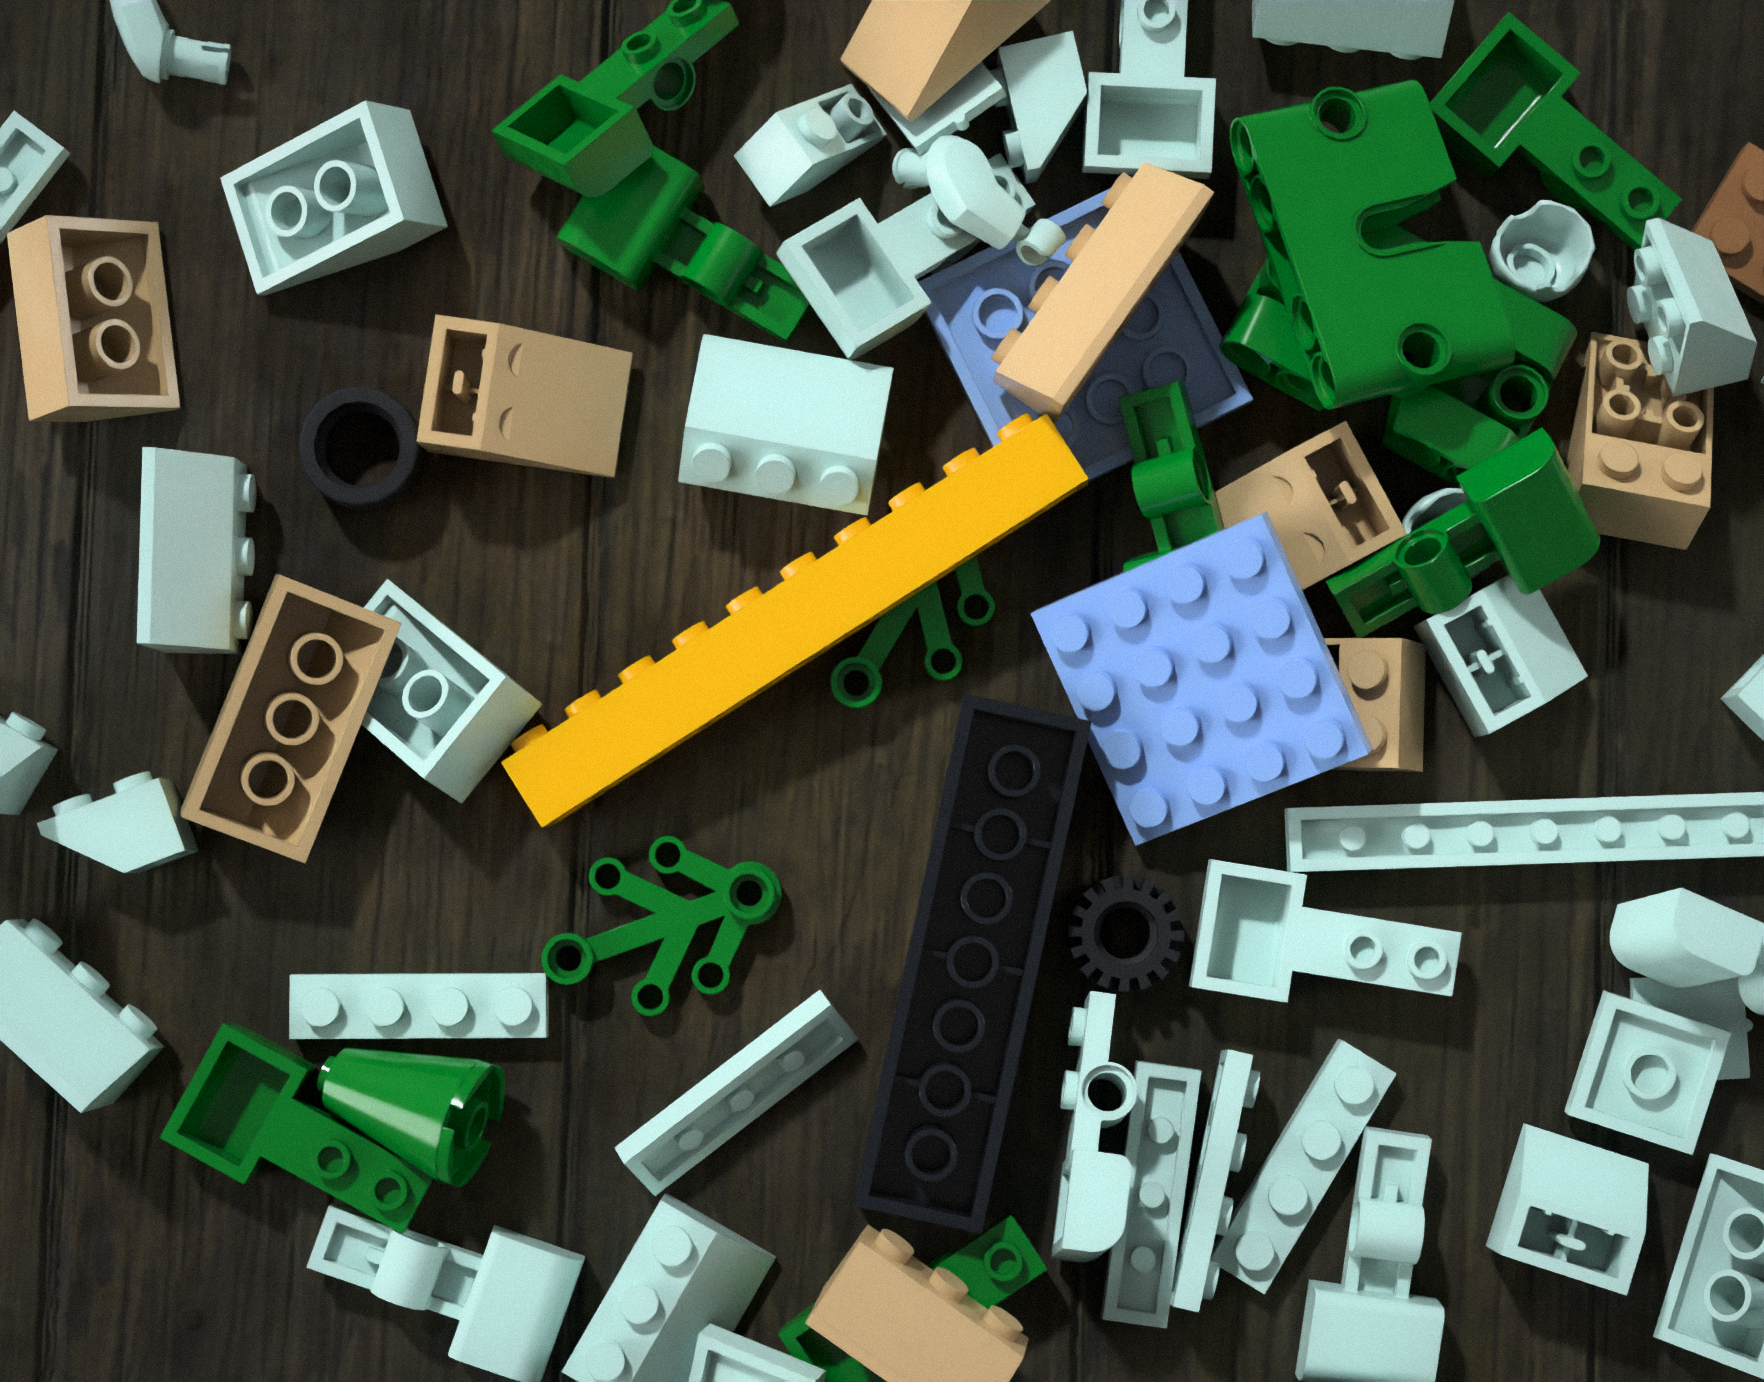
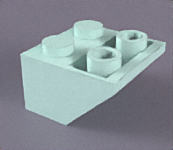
(1689, 310)
(1500, 655)
(1572, 1209)

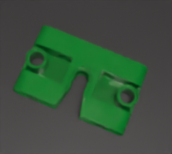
(1350, 301)
(1452, 420)

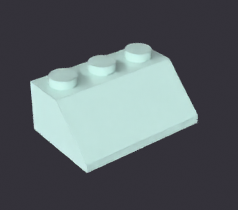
(1393, 26)
(785, 424)
(194, 552)
(66, 1022)
(1719, 1274)
(667, 1291)

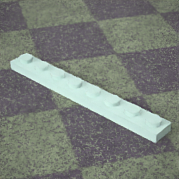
(1524, 832)

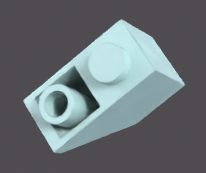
(1042, 98)
(809, 143)
(126, 830)

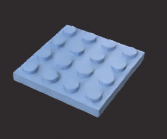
(1162, 343)
(1202, 679)

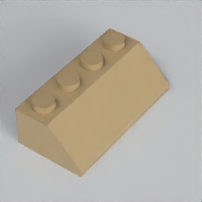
(1100, 289)
(290, 718)

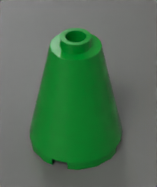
(418, 1106)

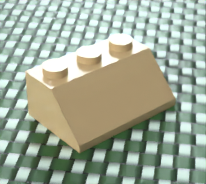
(92, 319)
(913, 1319)

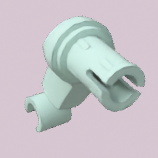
(160, 52)
(973, 199)

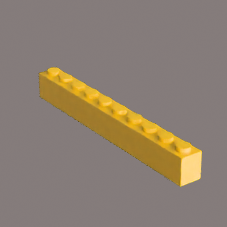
(794, 621)

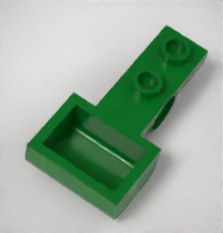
(1513, 102)
(591, 128)
(651, 225)
(1169, 468)
(1515, 512)
(249, 1110)
(989, 1265)

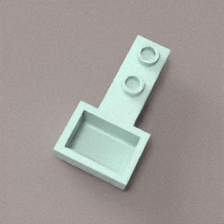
(1149, 105)
(867, 272)
(1259, 933)
(1690, 943)
(1092, 1182)
(504, 1300)
(1370, 1321)

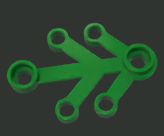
(934, 631)
(674, 921)

